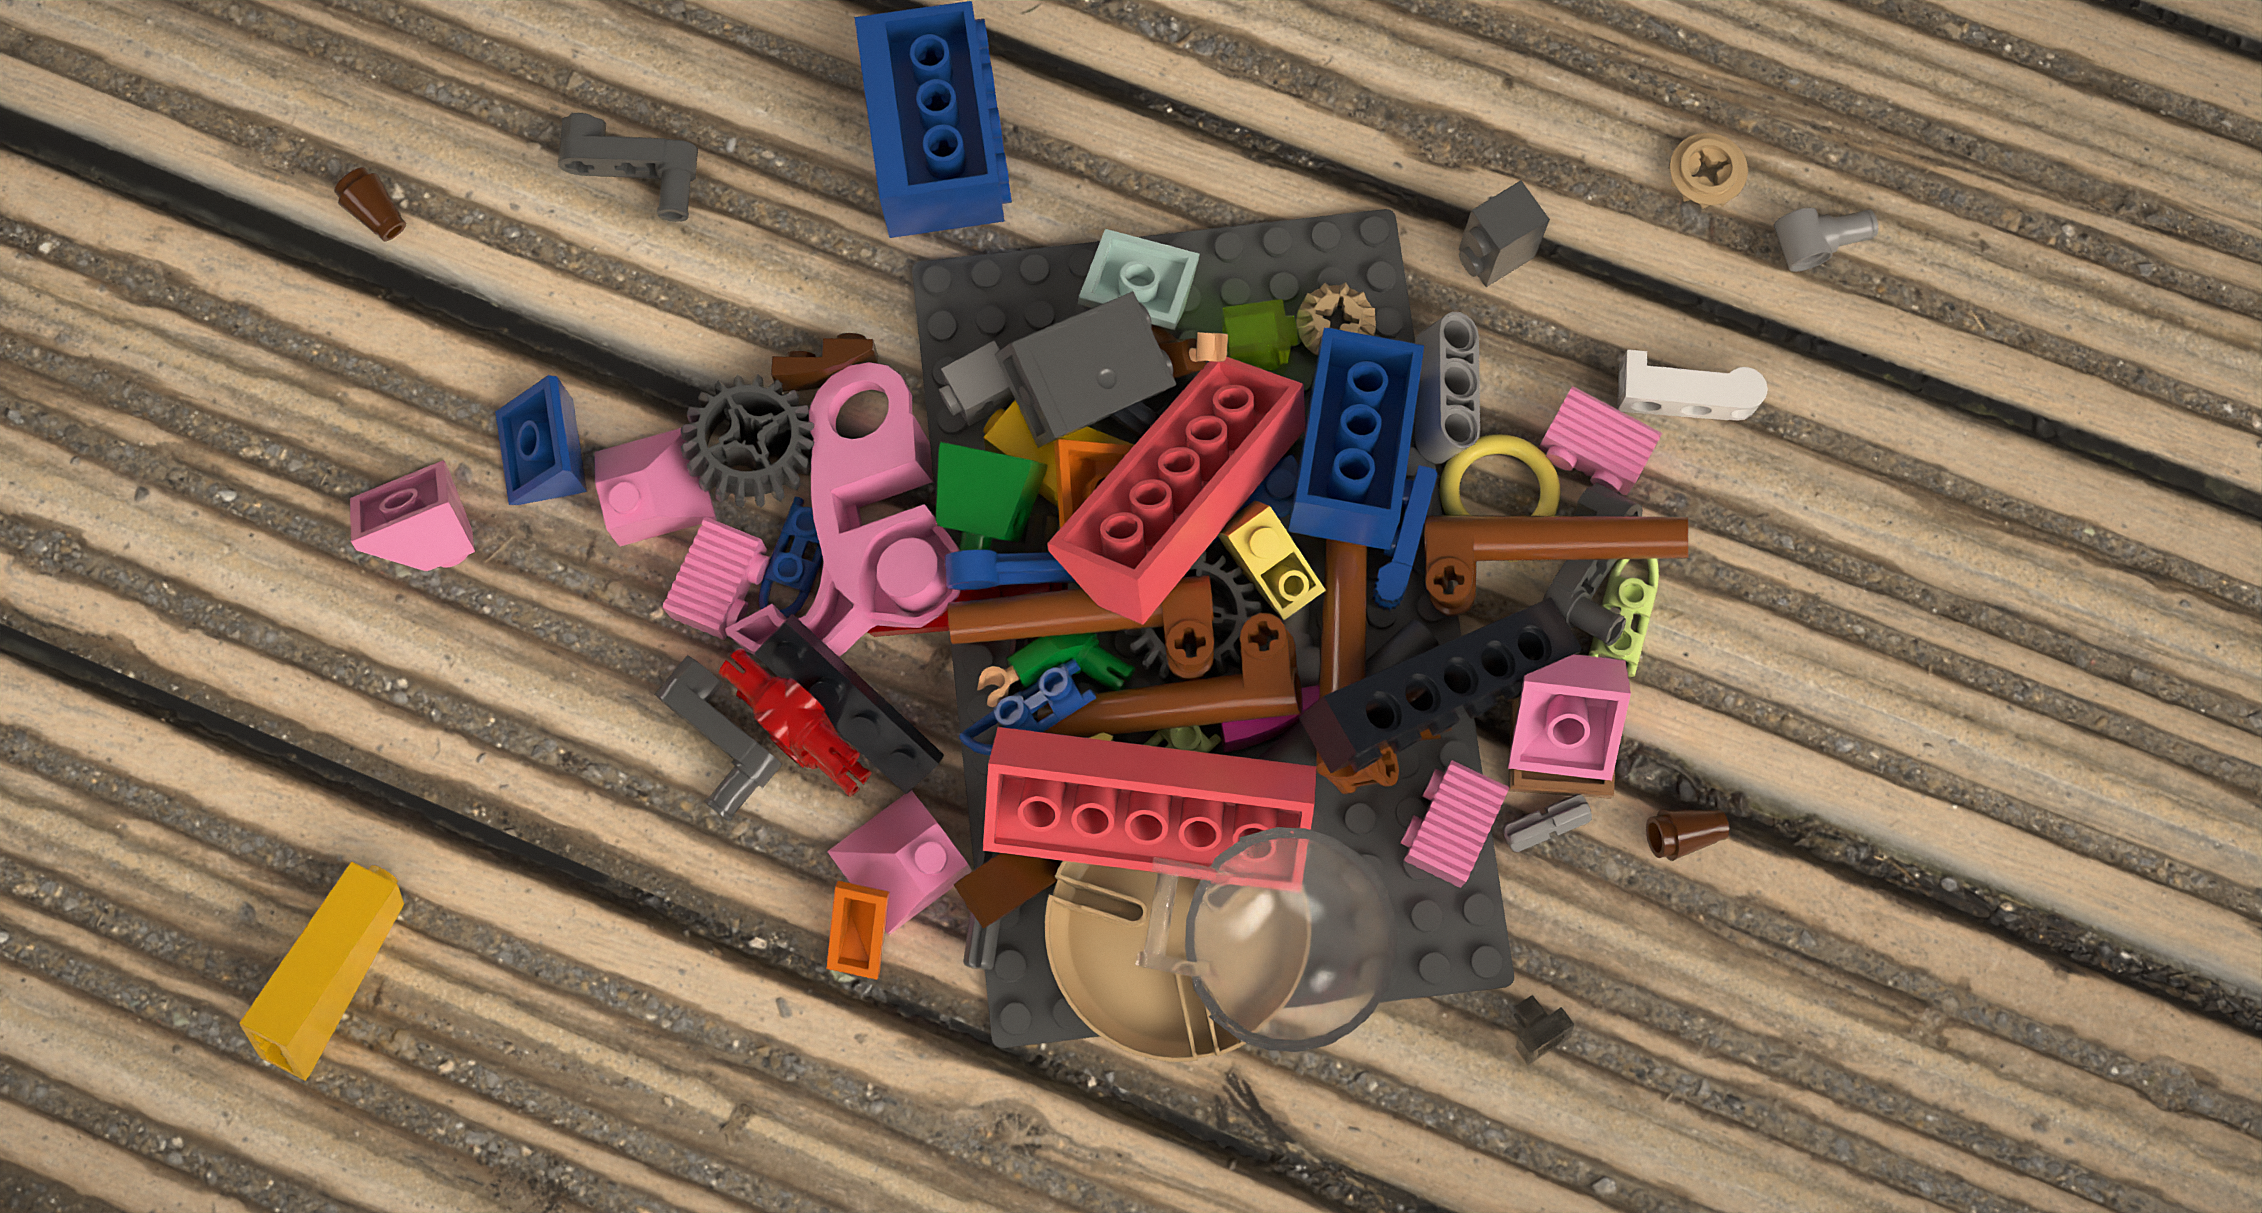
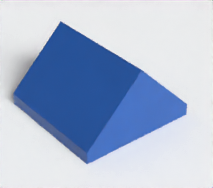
(540, 444)

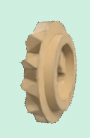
(1714, 152)
(1323, 302)

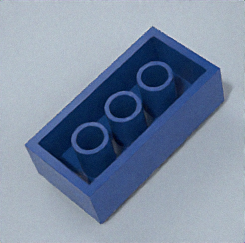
(1357, 439)

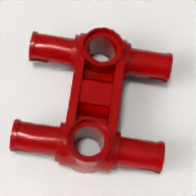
(795, 722)

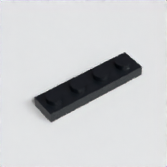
(851, 704)

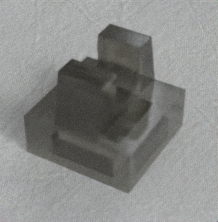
(1540, 1030)

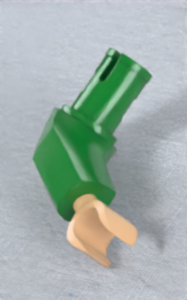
(1049, 652)

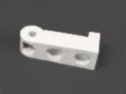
(1687, 391)

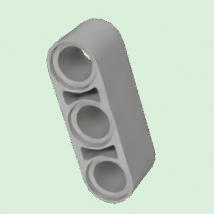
(1448, 388)

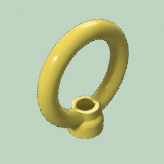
(1506, 445)

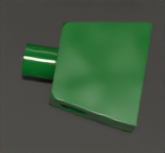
(985, 494)

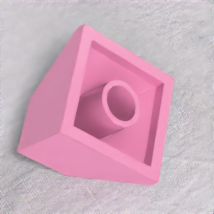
(649, 489)
(413, 520)
(1571, 718)
(902, 854)

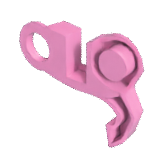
(877, 570)

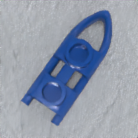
(789, 567)
(1017, 710)

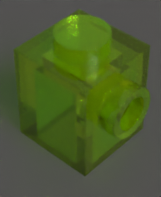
(1259, 333)

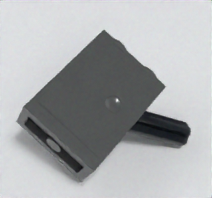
(1088, 371)

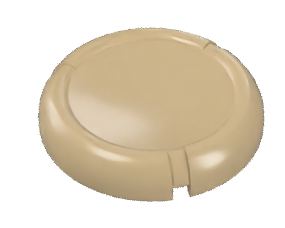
(1092, 944)

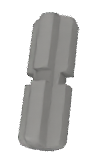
(1536, 827)

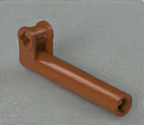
(1460, 541)
(1183, 614)
(1345, 651)
(1264, 690)

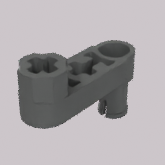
(589, 152)
(1581, 578)
(688, 696)

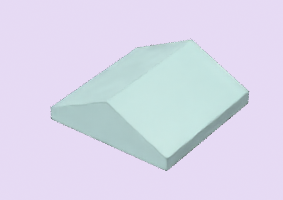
(1153, 270)

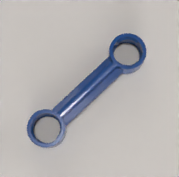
(988, 569)

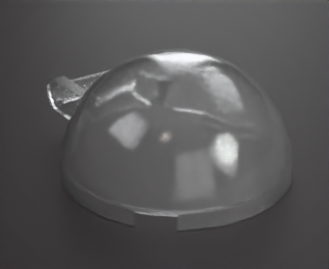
(1281, 937)

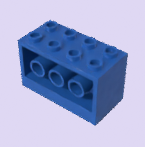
(933, 119)

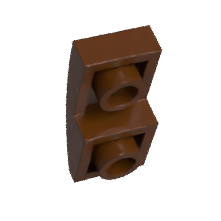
(805, 371)
(1005, 885)

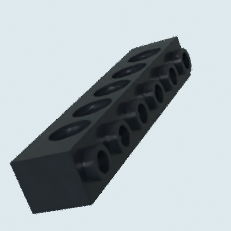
(1436, 687)

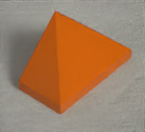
(857, 929)

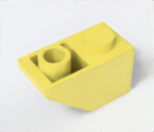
(1270, 559)

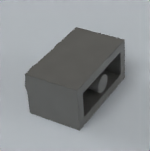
(1502, 234)

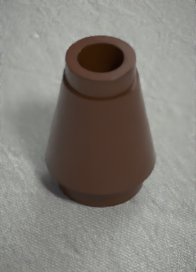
(370, 203)
(1685, 831)

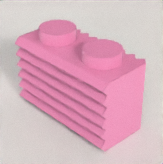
(1599, 442)
(716, 578)
(1454, 823)

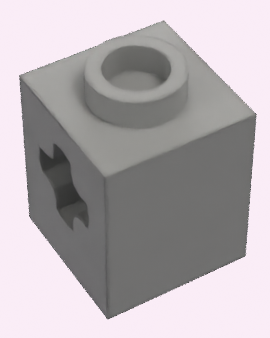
(976, 385)

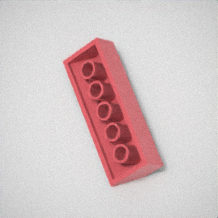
(1179, 486)
(1133, 800)

